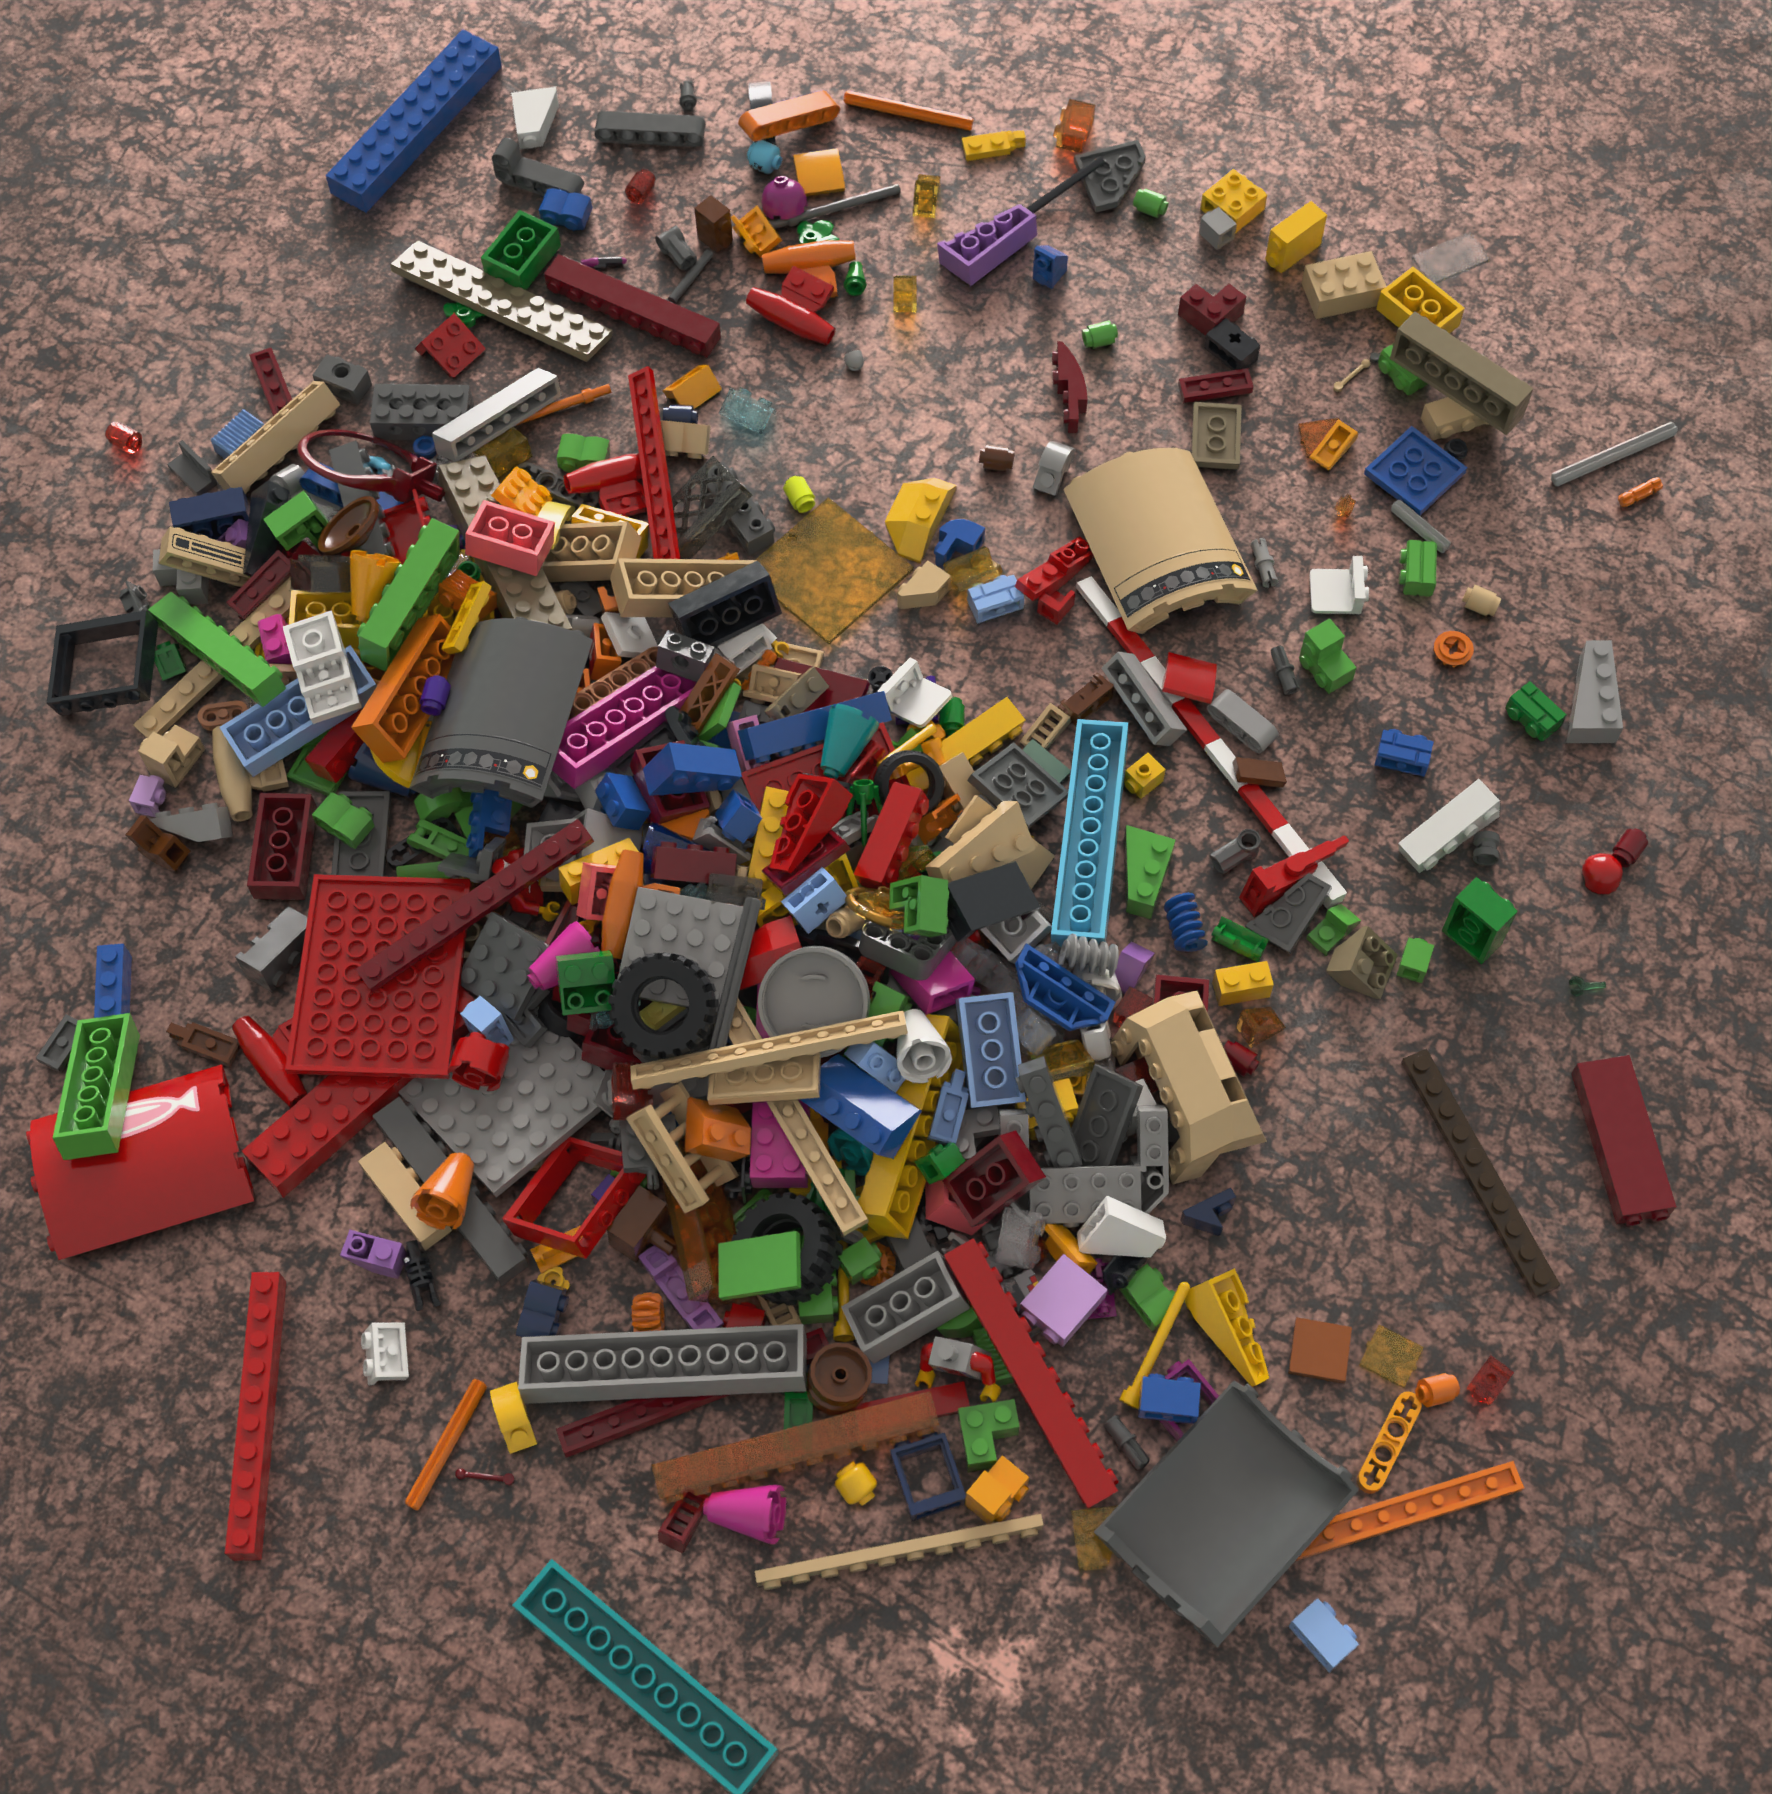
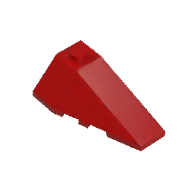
(767, 946)

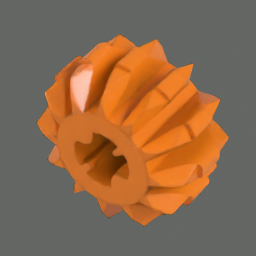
(648, 1312)

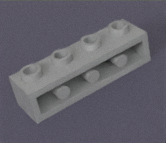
(1144, 699)

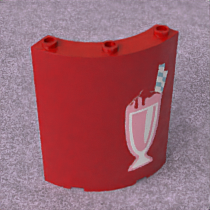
(170, 1167)

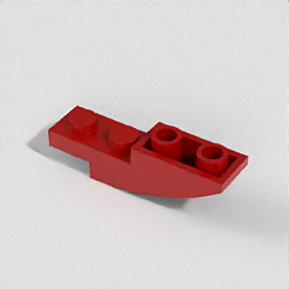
(1057, 571)

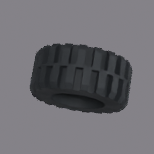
(626, 1005)
(820, 1245)

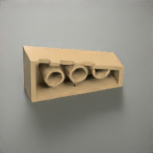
(990, 844)

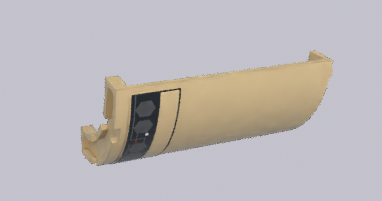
(1157, 536)

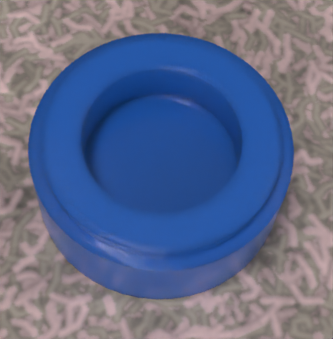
(424, 447)

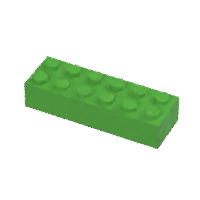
(409, 593)
(96, 1087)

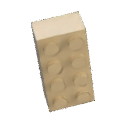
(590, 551)

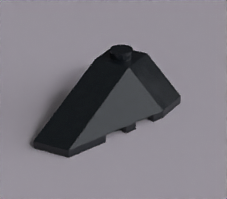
(260, 540)

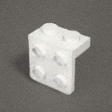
(1339, 589)
(913, 696)

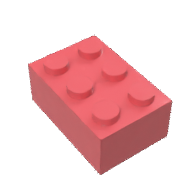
(509, 538)

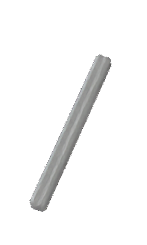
(1613, 454)

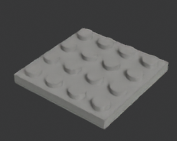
(681, 927)

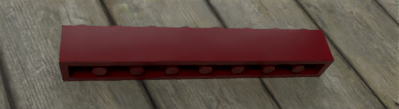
(632, 305)

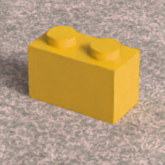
(1242, 983)

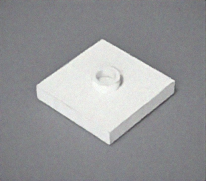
(628, 634)

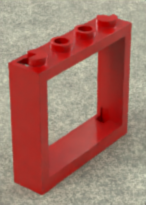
(547, 1182)

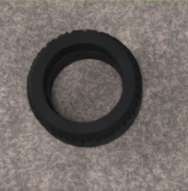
(932, 769)

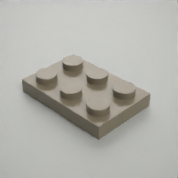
(1216, 435)

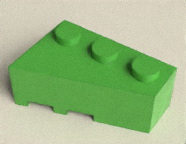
(1145, 869)

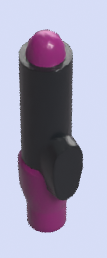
(604, 262)

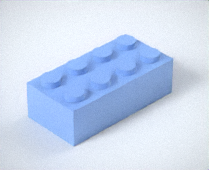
(990, 1049)

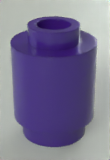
(435, 695)

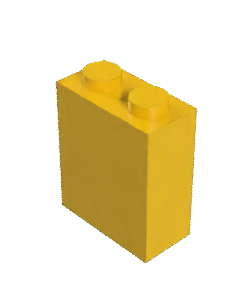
(1295, 237)

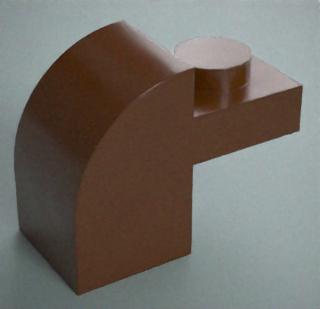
(157, 846)

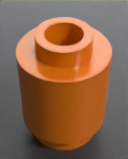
(1437, 1389)

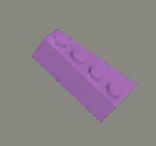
(988, 245)

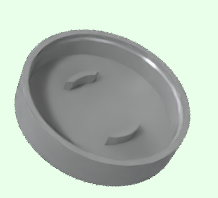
(812, 991)

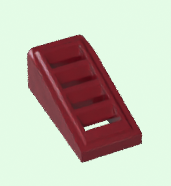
(676, 1535)

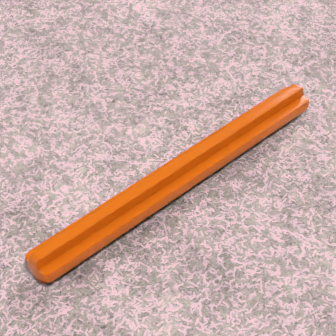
(908, 110)

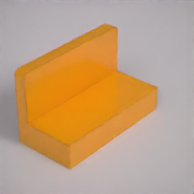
(694, 387)
(1064, 1242)

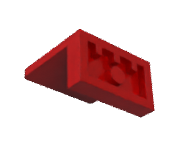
(452, 346)

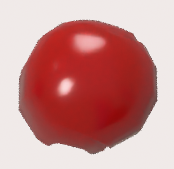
(1602, 873)

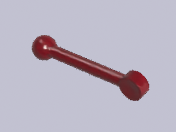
(508, 1478)

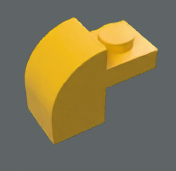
(512, 1417)

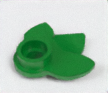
(815, 232)
(463, 312)

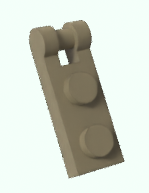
(798, 695)

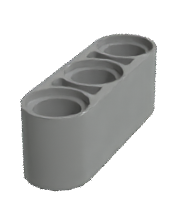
(1243, 721)

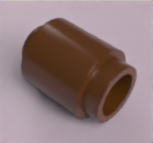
(997, 457)

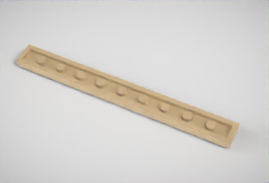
(202, 676)
(768, 1050)
(806, 1142)
(912, 1549)

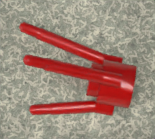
(869, 756)

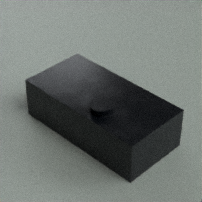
(727, 606)

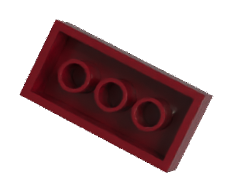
(282, 846)

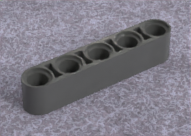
(650, 128)

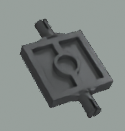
(634, 1154)

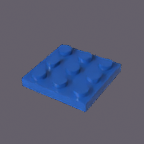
(1415, 470)

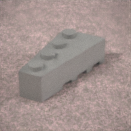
(1596, 700)

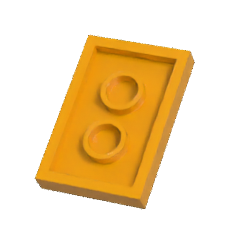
(522, 493)

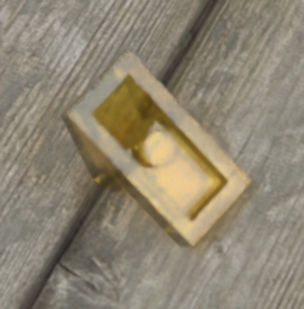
(926, 195)

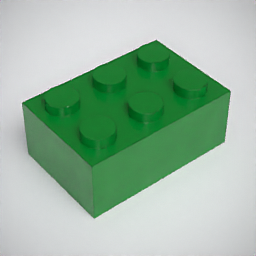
(521, 250)
(1479, 920)

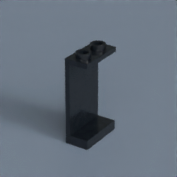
(988, 900)

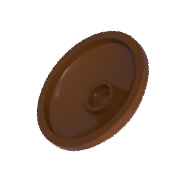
(349, 527)

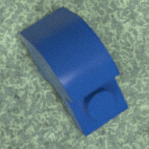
(958, 536)

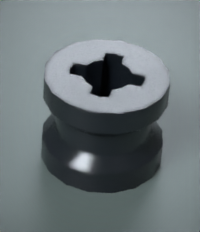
(879, 674)

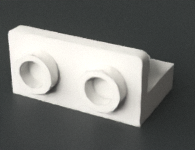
(385, 1352)

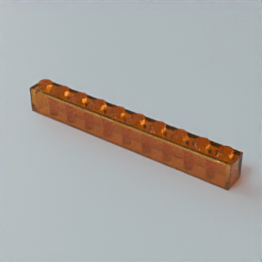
(795, 1445)

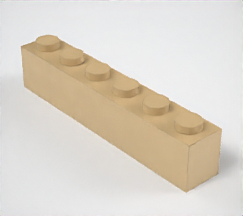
(277, 437)

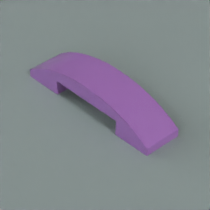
(671, 1282)

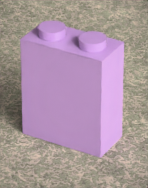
(1062, 1301)

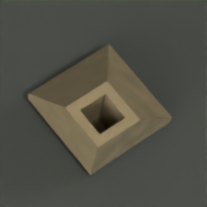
(1363, 963)

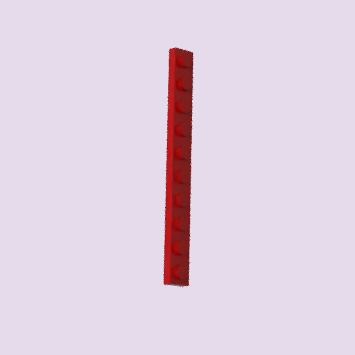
(653, 465)

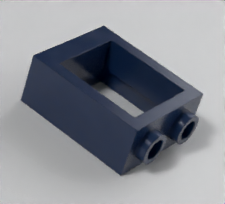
(938, 1503)

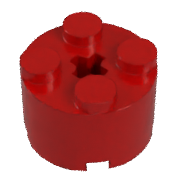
(479, 1062)

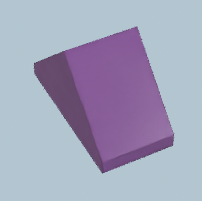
(1132, 965)

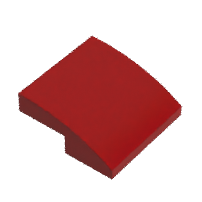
(1189, 677)

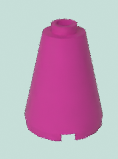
(571, 941)
(749, 1511)

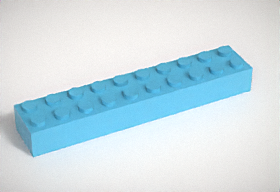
(1090, 831)

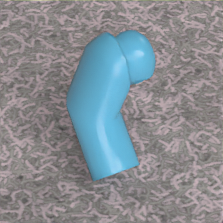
(378, 463)

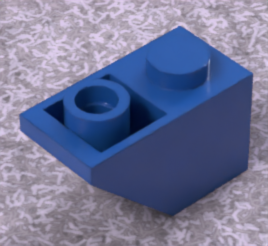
(1049, 265)

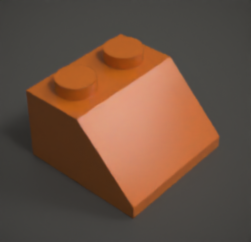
(716, 1131)

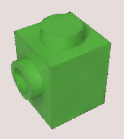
(860, 1261)

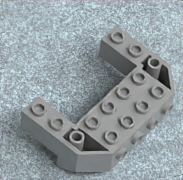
(1074, 1193)

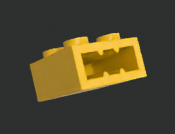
(1236, 197)

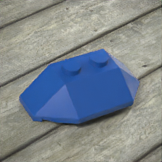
(1059, 992)

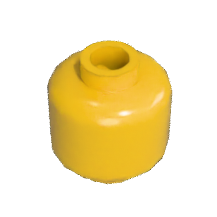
(855, 1483)

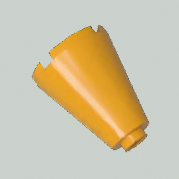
(368, 578)

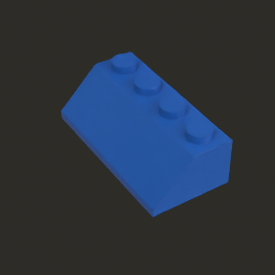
(863, 1107)

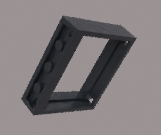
(95, 630)

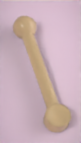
(1338, 386)

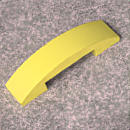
(559, 514)

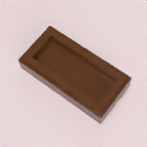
(1259, 772)

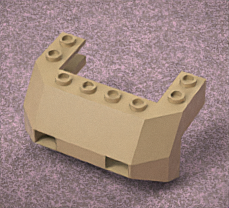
(1192, 1080)

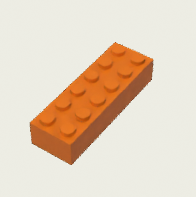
(393, 711)

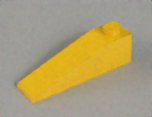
(1222, 1314)

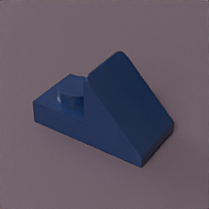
(1203, 1215)

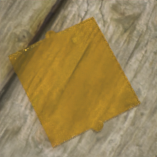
(1391, 1356)

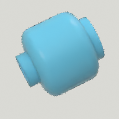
(764, 156)

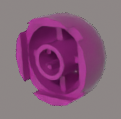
(783, 198)

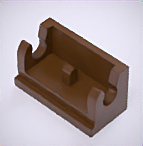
(1088, 699)

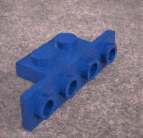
(488, 815)

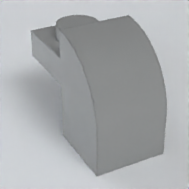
(1053, 463)

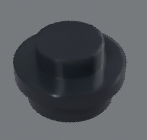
(1456, 448)

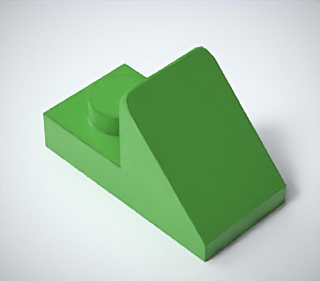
(1333, 928)

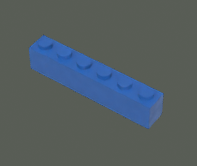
(803, 728)

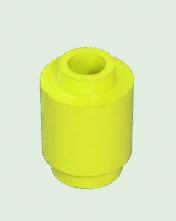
(799, 494)

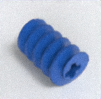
(1182, 923)

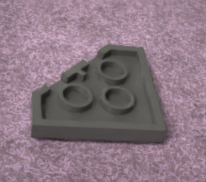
(1113, 179)

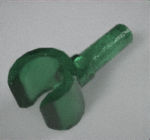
(1584, 985)

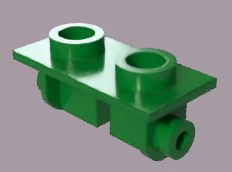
(1239, 939)

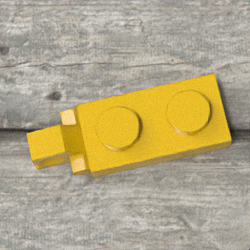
(992, 144)

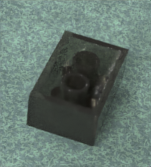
(320, 573)

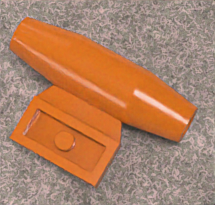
(813, 257)
(621, 900)

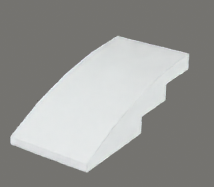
(322, 667)

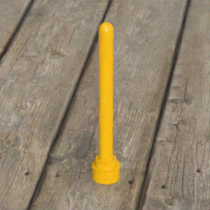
(842, 1331)
(1132, 1394)

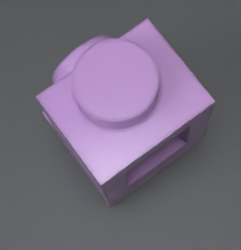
(148, 795)

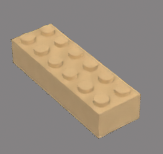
(648, 585)

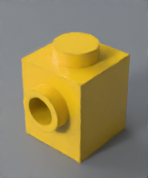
(1144, 776)

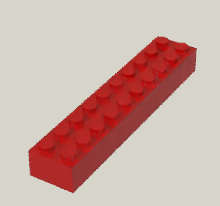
(326, 1121)

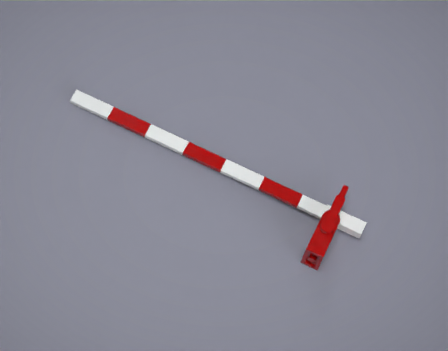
(1263, 885)

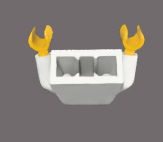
(749, 647)

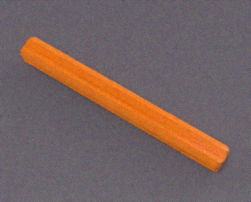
(445, 1444)

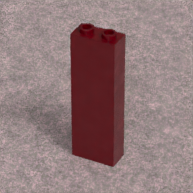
(1623, 1140)

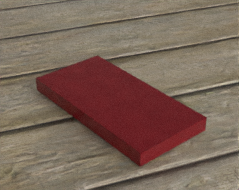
(840, 688)

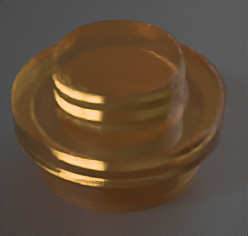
(1345, 506)

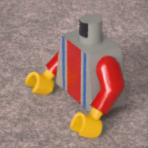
(961, 1360)

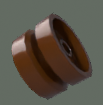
(838, 1378)

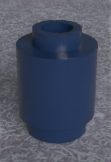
(680, 413)

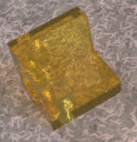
(905, 294)

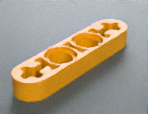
(1389, 1442)

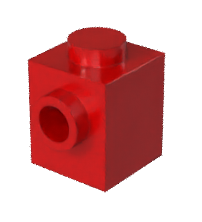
(744, 1316)

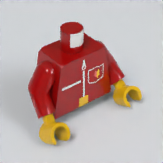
(530, 899)

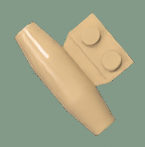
(237, 782)

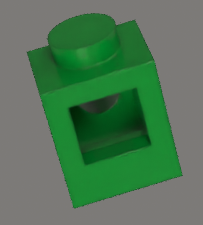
(940, 1162)

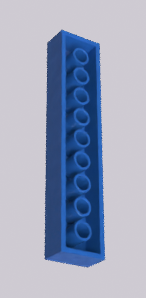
(413, 121)

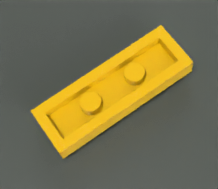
(467, 618)

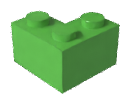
(296, 521)
(1324, 656)
(923, 904)
(982, 1425)

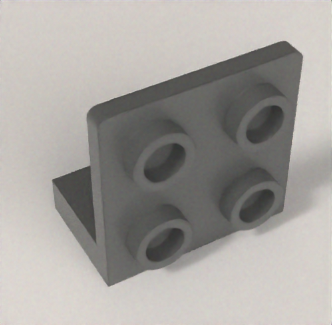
(476, 869)

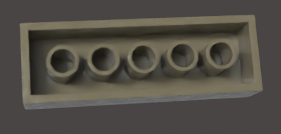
(1461, 373)

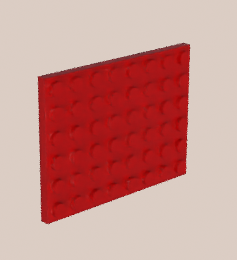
(407, 1022)

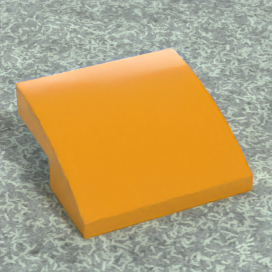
(819, 172)

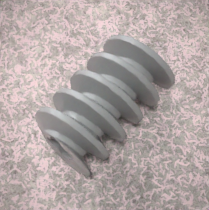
(1089, 953)

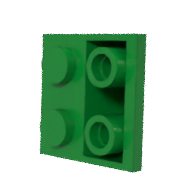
(585, 981)

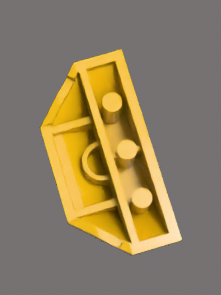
(917, 516)

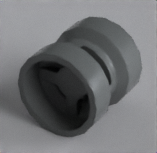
(1486, 848)

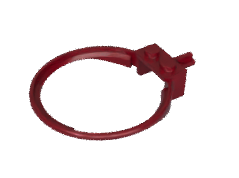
(398, 485)

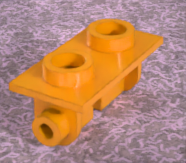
(547, 1257)

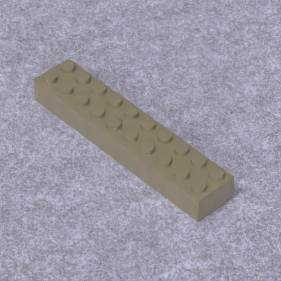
(518, 593)

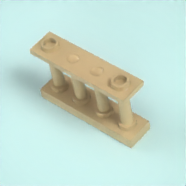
(666, 1155)

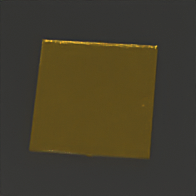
(831, 570)

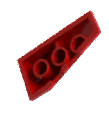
(812, 811)

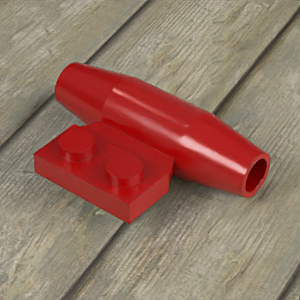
(796, 306)
(615, 481)
(269, 1057)

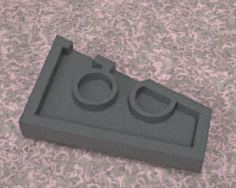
(1292, 913)

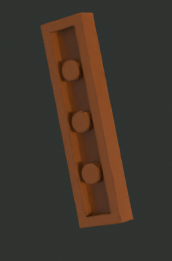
(709, 690)

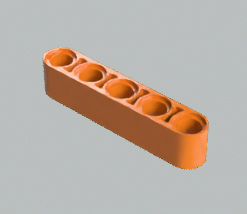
(789, 116)

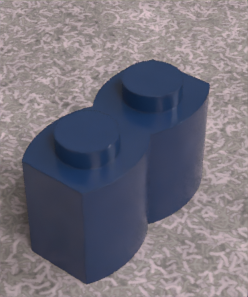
(542, 1310)

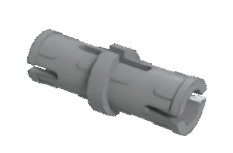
(1264, 562)

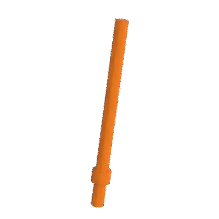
(586, 396)

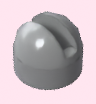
(854, 360)

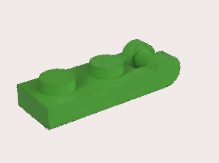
(440, 842)

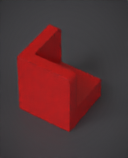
(1056, 605)

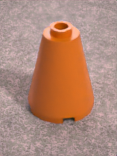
(445, 1193)

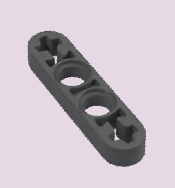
(558, 487)

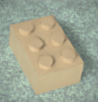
(1343, 284)

